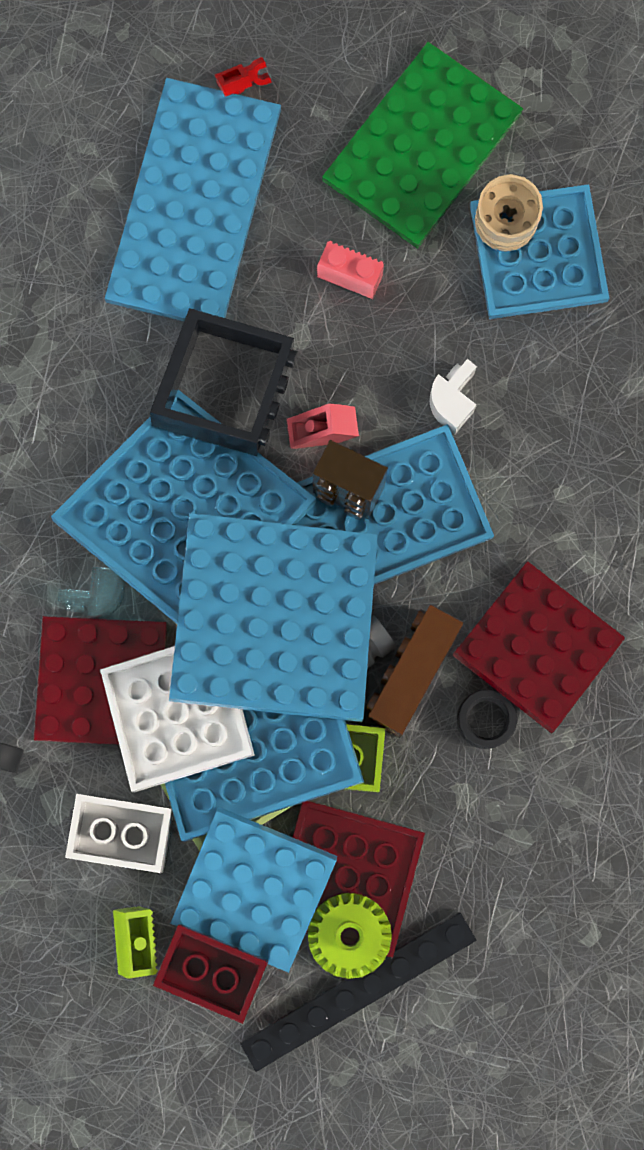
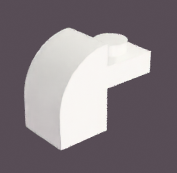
(447, 401)

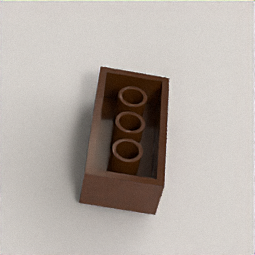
(414, 672)

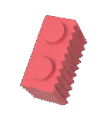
(350, 269)

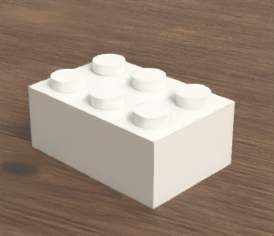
(119, 833)

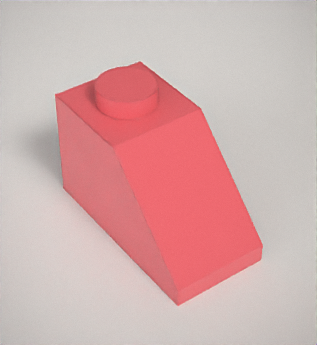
(322, 424)

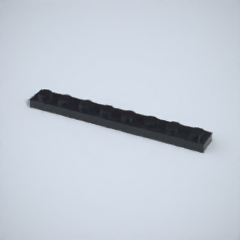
(357, 993)

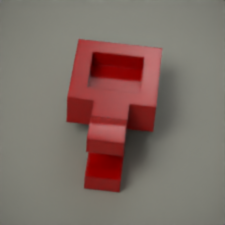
(239, 78)

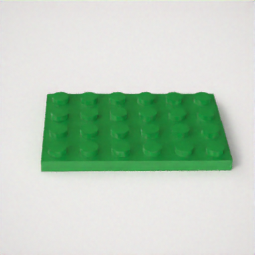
(422, 144)

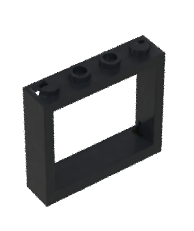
(210, 431)

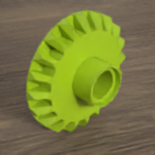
(344, 912)

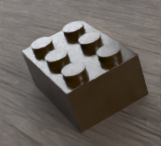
(348, 480)

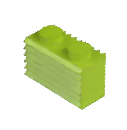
(135, 942)

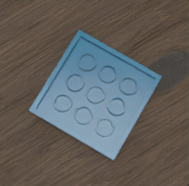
(556, 267)
(254, 888)

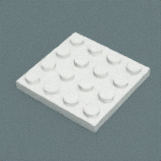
(164, 737)

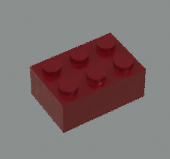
(210, 973)

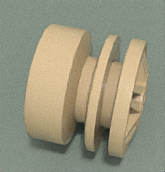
(516, 198)

